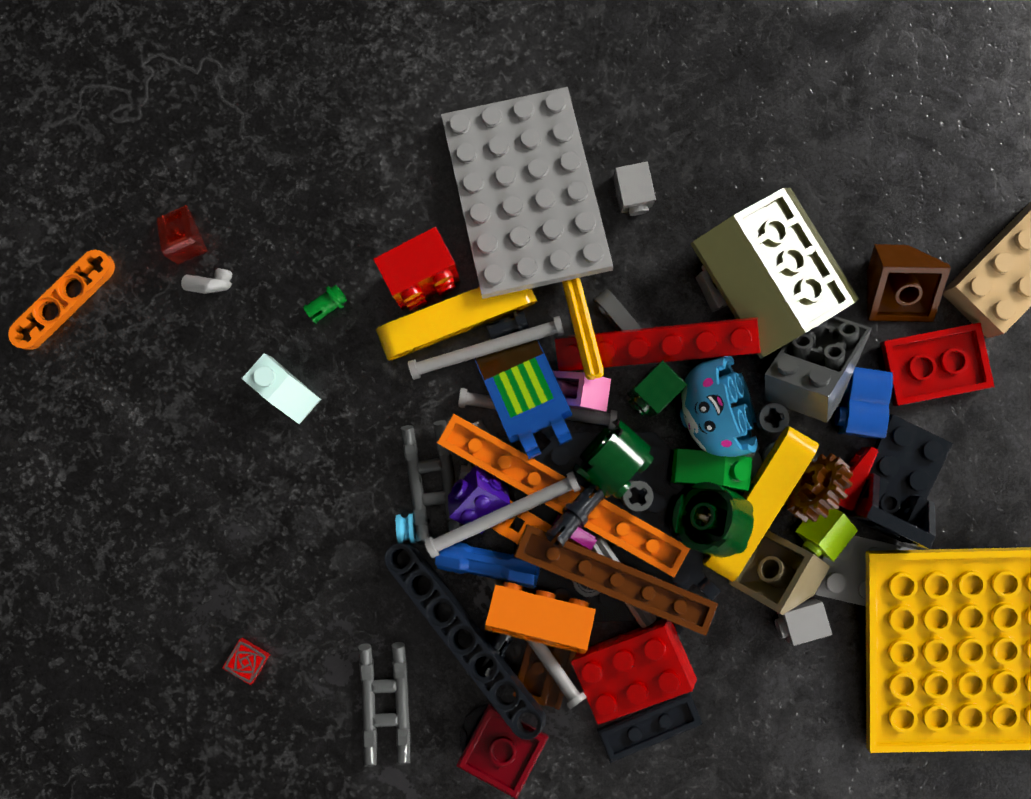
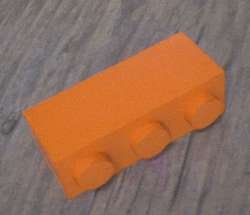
(540, 617)

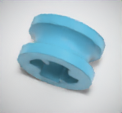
(405, 528)

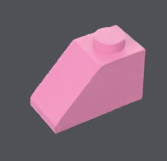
(583, 392)

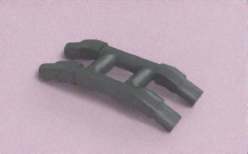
(416, 468)
(370, 718)

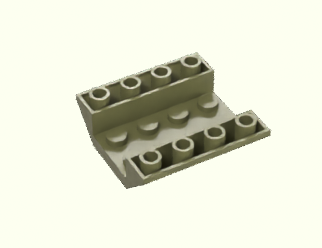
(775, 269)

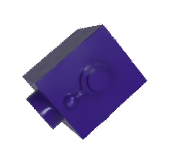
(477, 496)

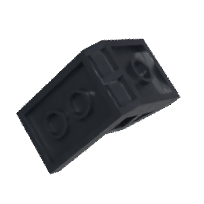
(900, 483)

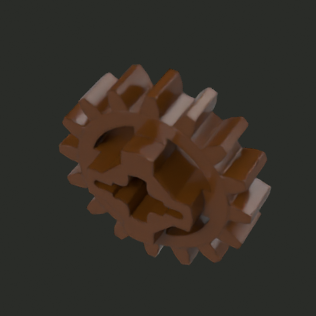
(820, 488)

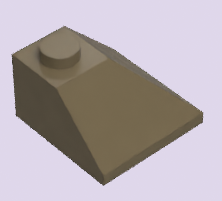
(781, 574)

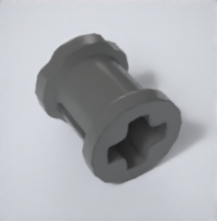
(777, 409)
(647, 496)

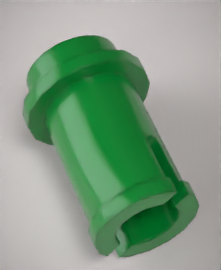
(325, 303)

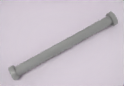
(485, 348)
(579, 415)
(500, 515)
(549, 662)

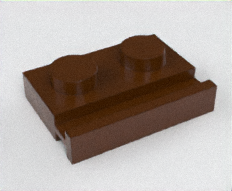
(539, 681)

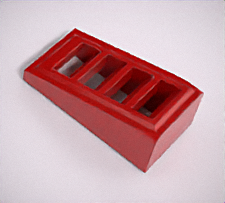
(860, 467)

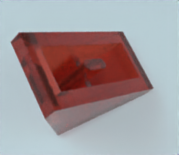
(180, 236)

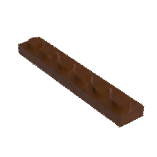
(617, 580)

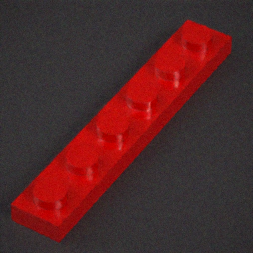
(665, 343)

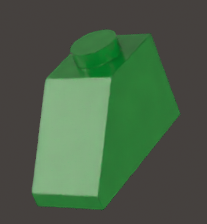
(699, 466)

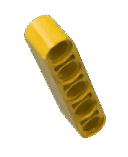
(448, 320)
(768, 494)

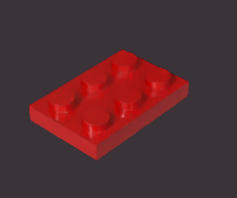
(937, 364)

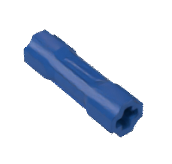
(467, 559)

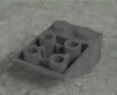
(816, 368)

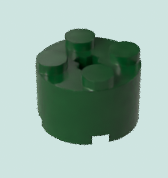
(614, 459)
(713, 520)

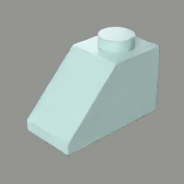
(281, 388)

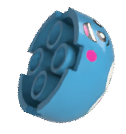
(708, 410)

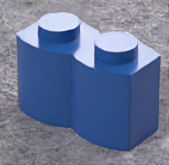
(865, 404)

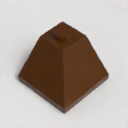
(904, 284)

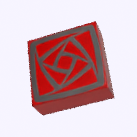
(246, 661)

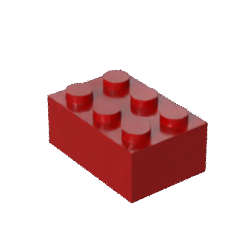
(418, 270)
(634, 671)

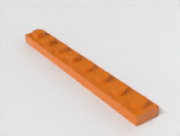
(531, 476)

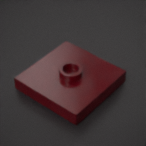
(500, 755)

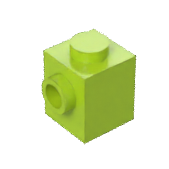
(827, 535)

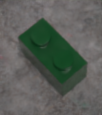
(655, 390)

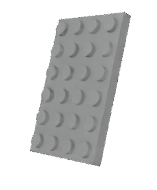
(526, 193)

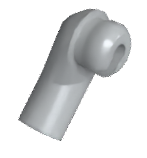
(208, 285)

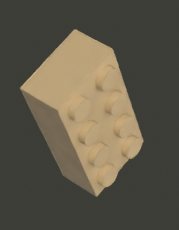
(998, 280)

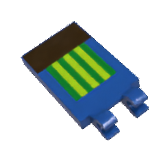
(525, 394)

